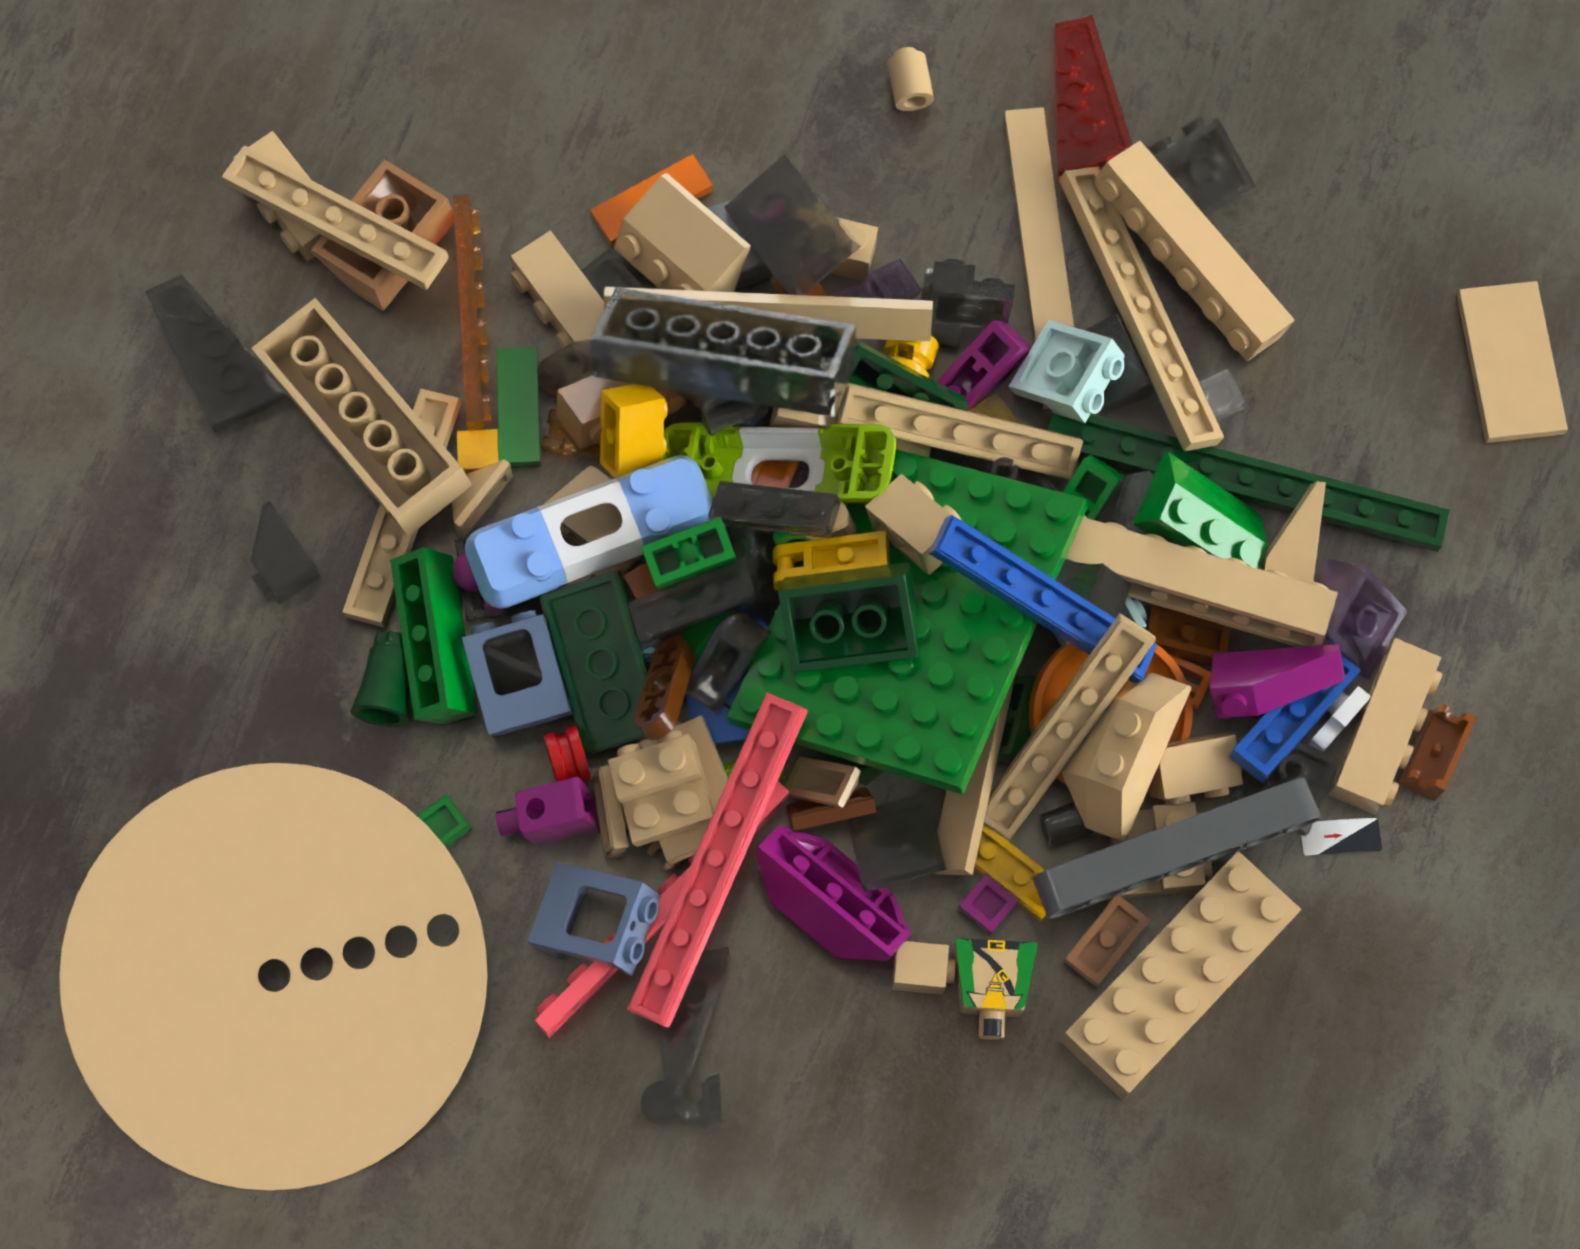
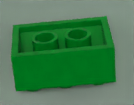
(1199, 513)

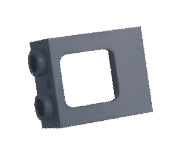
(528, 706)
(561, 906)

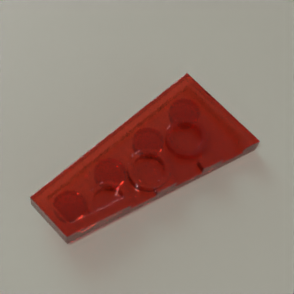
(1086, 101)

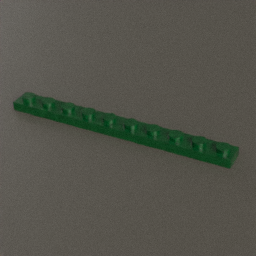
(1262, 481)

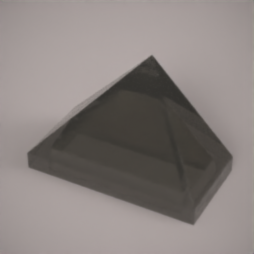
(509, 673)

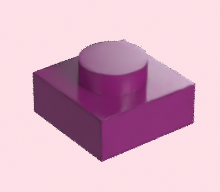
(988, 904)

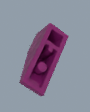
(986, 362)
(1267, 679)

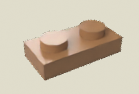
(1106, 940)

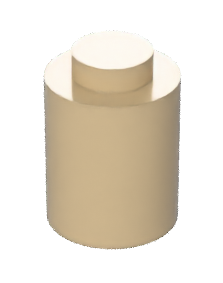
(910, 79)

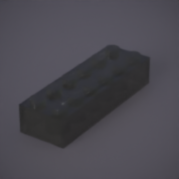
(724, 351)

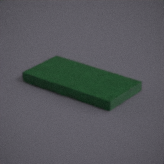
(598, 659)

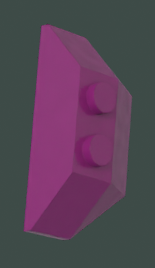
(825, 897)

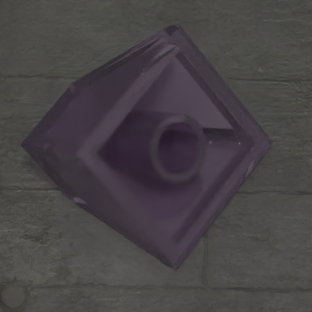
(1362, 615)

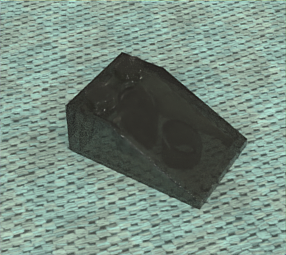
(791, 227)

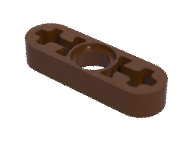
(664, 687)

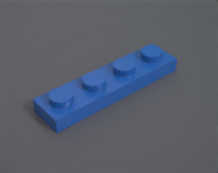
(1285, 727)

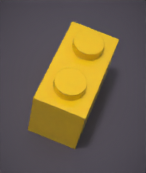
(631, 428)

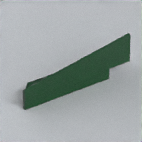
(886, 374)

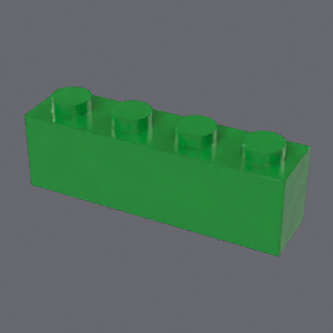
(433, 636)

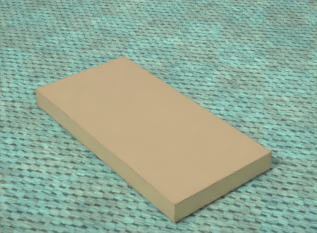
(1511, 362)

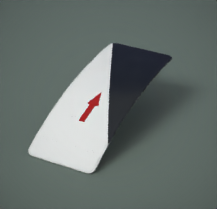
(1342, 836)

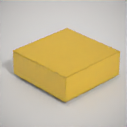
(477, 449)

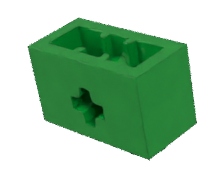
(689, 553)

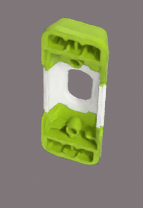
(841, 459)

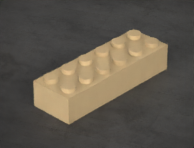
(362, 417)
(1179, 975)

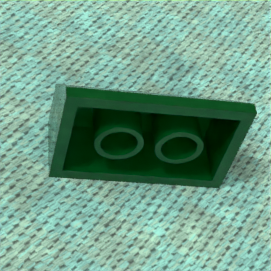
(849, 617)

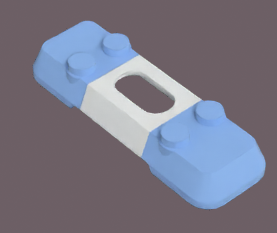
(530, 557)

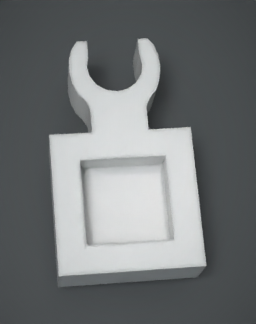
(1342, 712)

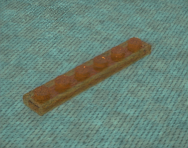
(470, 298)

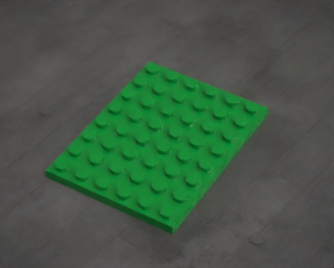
(937, 709)

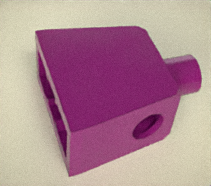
(566, 810)

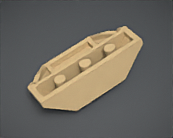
(1122, 753)

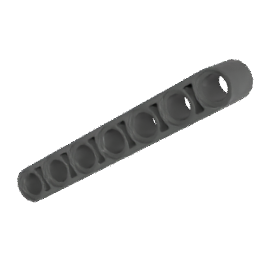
(1176, 848)

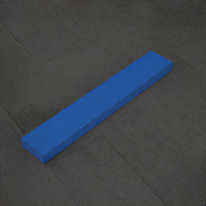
(1025, 588)

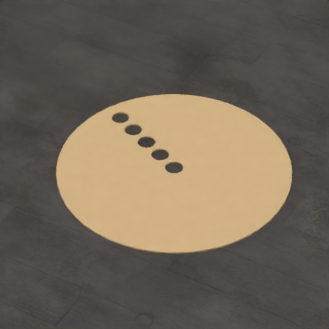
(171, 998)

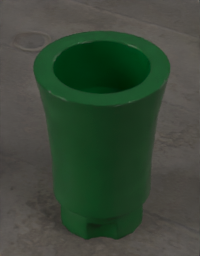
(385, 684)

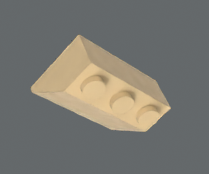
(680, 241)

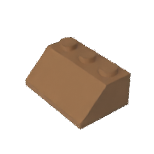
(403, 202)

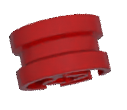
(567, 755)

